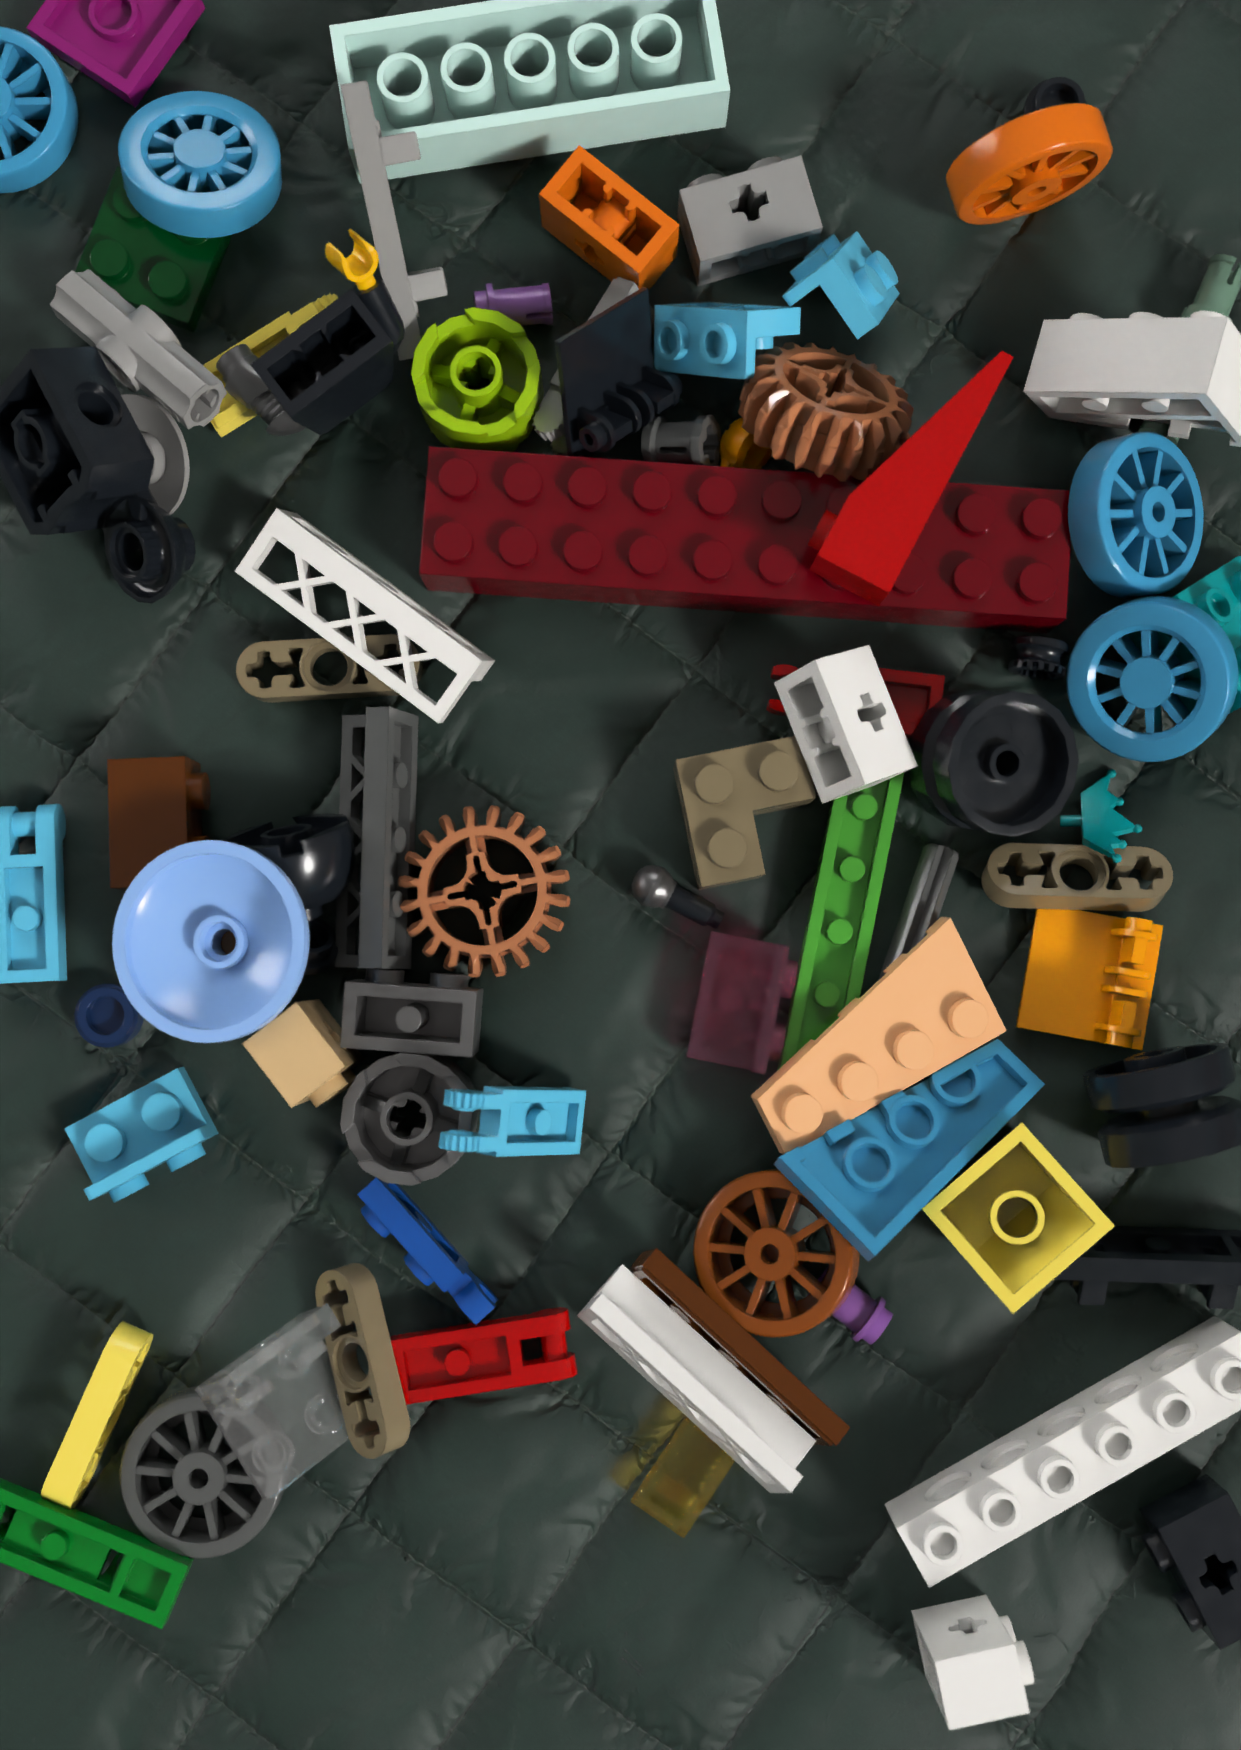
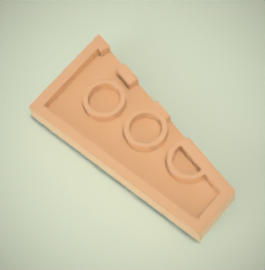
(897, 1033)

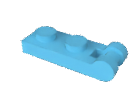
(32, 896)

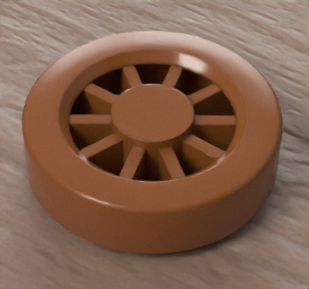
(770, 1255)

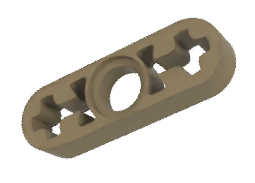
(284, 686)
(1123, 895)
(376, 1421)

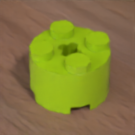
(460, 355)

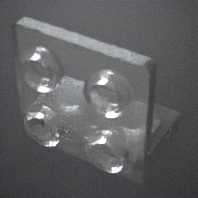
(280, 1403)

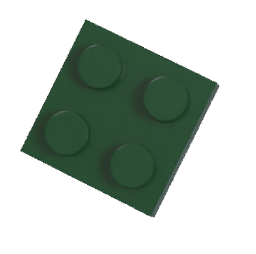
(151, 264)

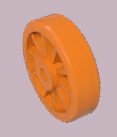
(1029, 163)

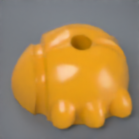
(739, 450)

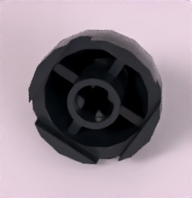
(312, 853)

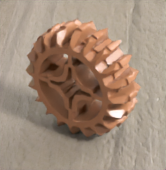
(824, 410)
(474, 838)

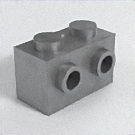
(412, 1017)

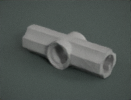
(138, 348)

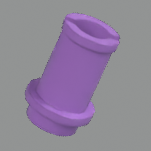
(522, 304)
(862, 1314)

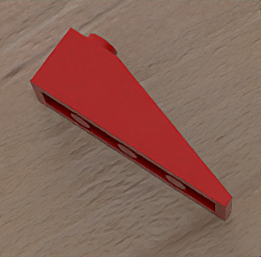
(888, 510)

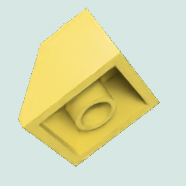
(1018, 1217)

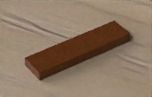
(738, 1347)

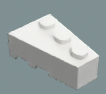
(1140, 369)

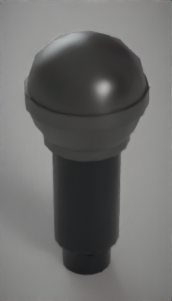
(656, 888)

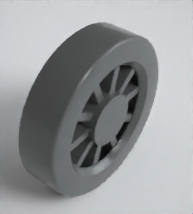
(199, 1477)

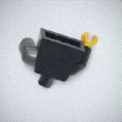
(328, 362)

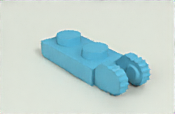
(518, 1121)

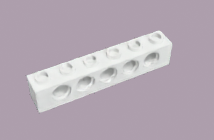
(1071, 1451)

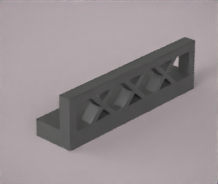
(385, 834)

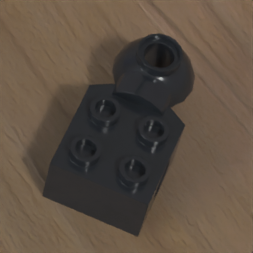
(84, 465)

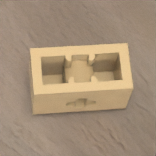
(304, 1054)

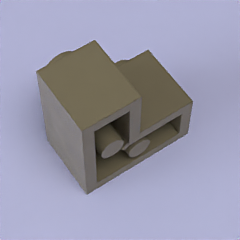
(723, 794)

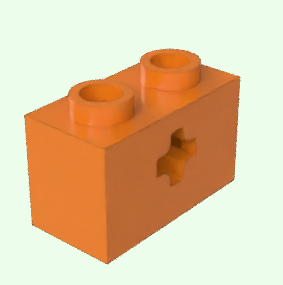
(608, 221)

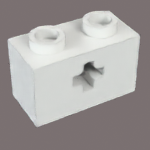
(845, 723)
(973, 1661)

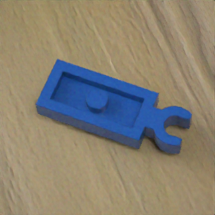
(429, 1252)

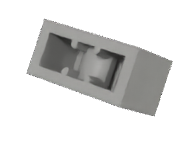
(722, 238)

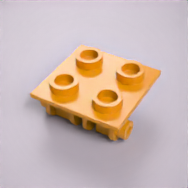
(1090, 976)

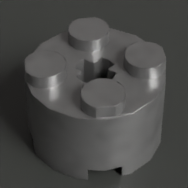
(377, 1132)

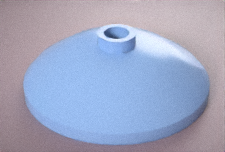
(172, 936)

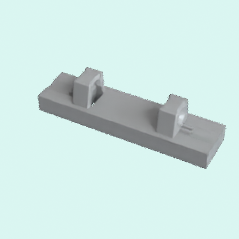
(372, 156)

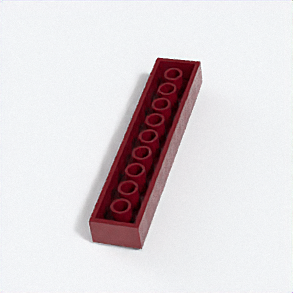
(729, 541)

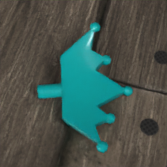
(1099, 820)

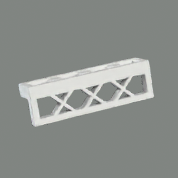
(378, 595)
(698, 1380)

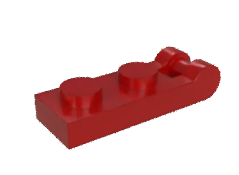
(483, 1356)

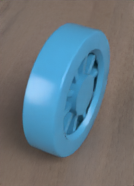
(19, 104)
(199, 179)
(1135, 515)
(1153, 678)

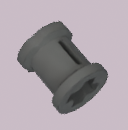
(682, 441)

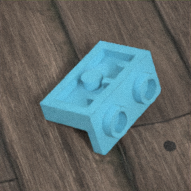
(718, 336)
(141, 1132)

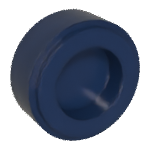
(107, 1016)

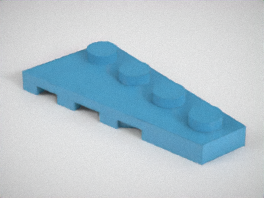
(896, 1157)

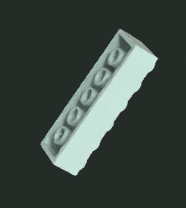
(535, 76)

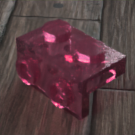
(741, 1002)

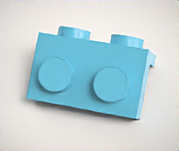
(851, 277)

